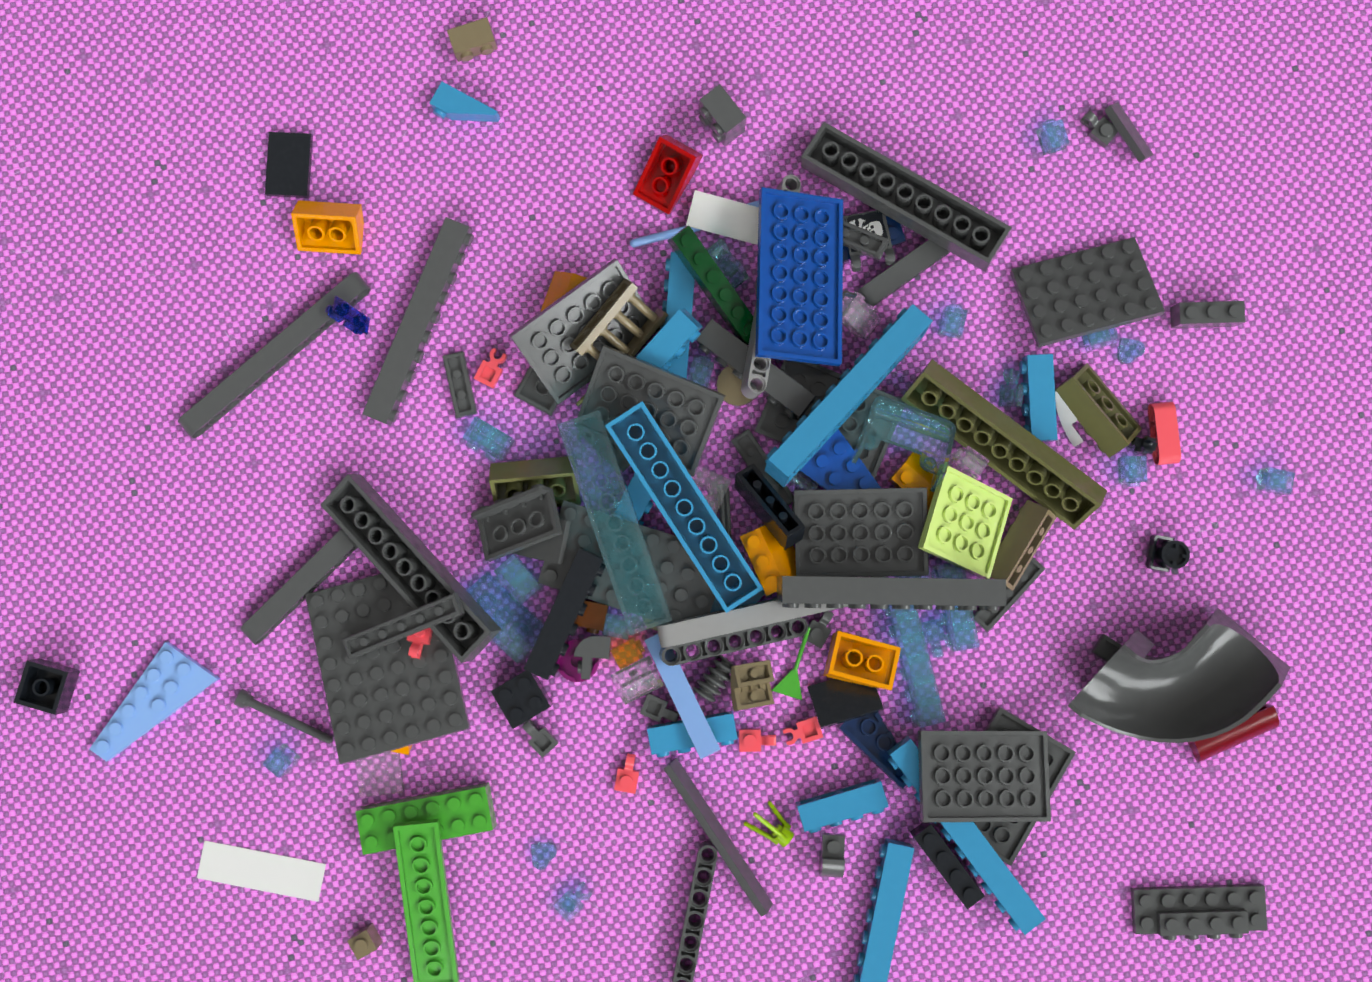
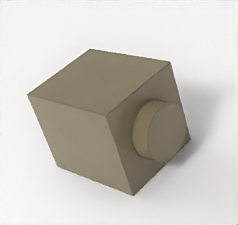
(365, 941)

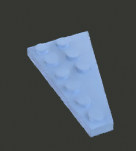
(160, 691)

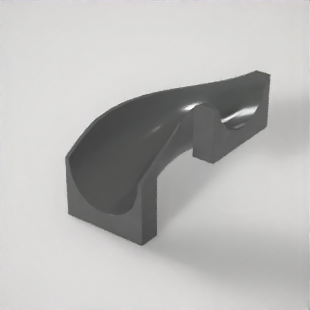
(1186, 695)

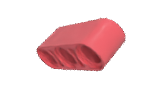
(1164, 428)

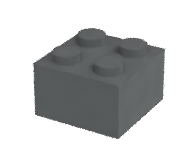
(721, 115)

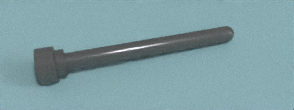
(245, 699)

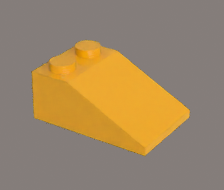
(861, 661)

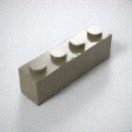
(1022, 542)

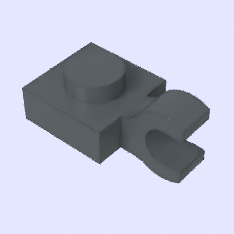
(1101, 130)
(819, 631)
(656, 709)
(542, 740)

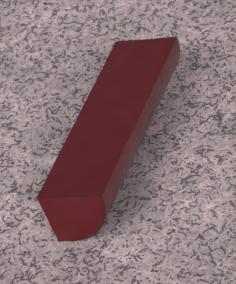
(1259, 723)

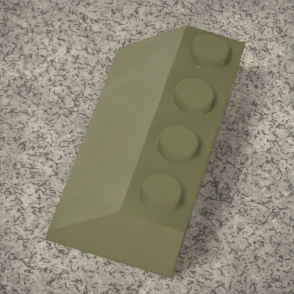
(1098, 410)
(518, 476)

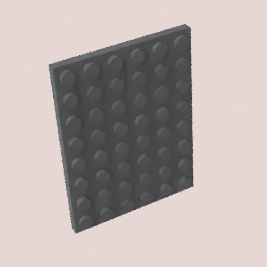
(384, 695)

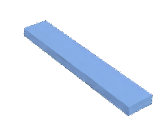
(684, 700)

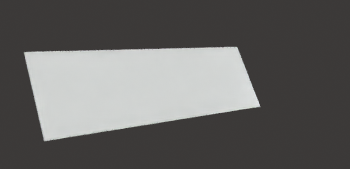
(724, 217)
(261, 871)

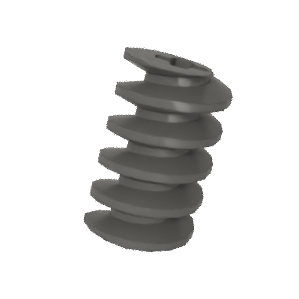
(714, 679)

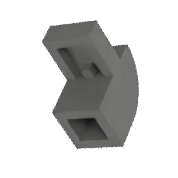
(592, 647)
(832, 855)

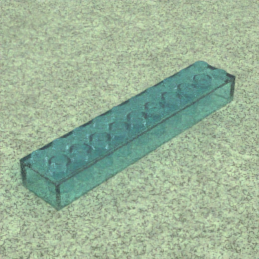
(615, 522)

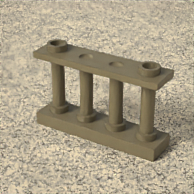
(612, 310)

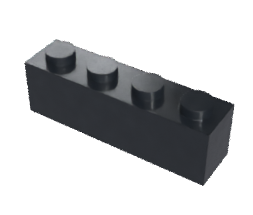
(769, 506)
(947, 864)

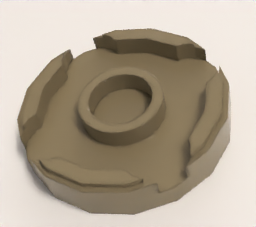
(731, 387)

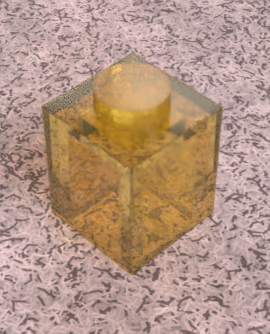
(628, 652)

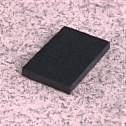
(288, 164)
(843, 701)

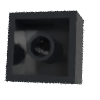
(46, 686)
(522, 698)

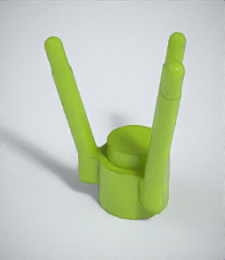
(780, 833)

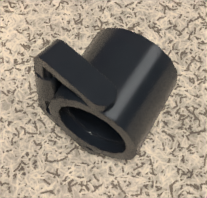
(1167, 554)

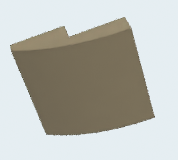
(751, 685)

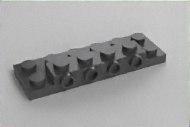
(1199, 910)

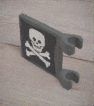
(874, 222)

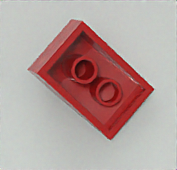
(667, 173)

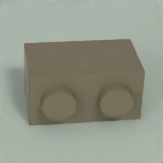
(472, 40)

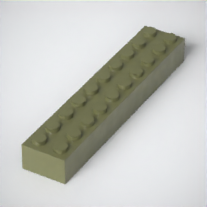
(1007, 445)

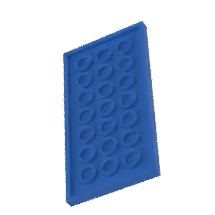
(799, 277)

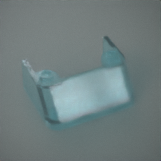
(910, 430)

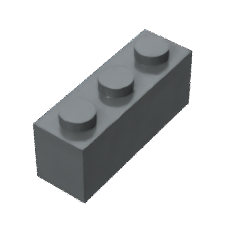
(1207, 314)

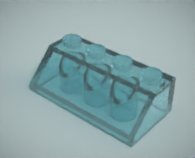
(517, 623)

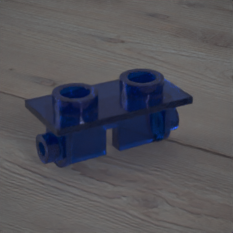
(354, 319)

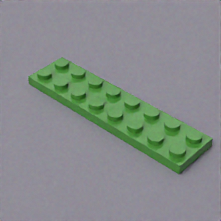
(426, 901)

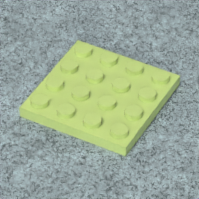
(965, 523)

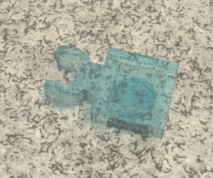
(570, 902)

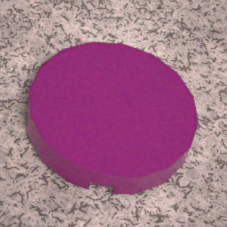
(569, 663)

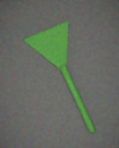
(790, 683)

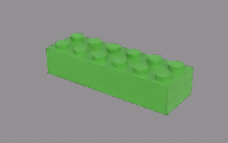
(459, 814)

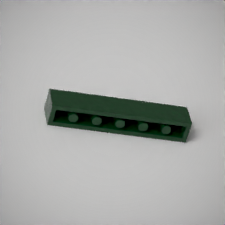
(713, 283)

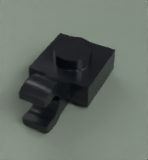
(1143, 445)

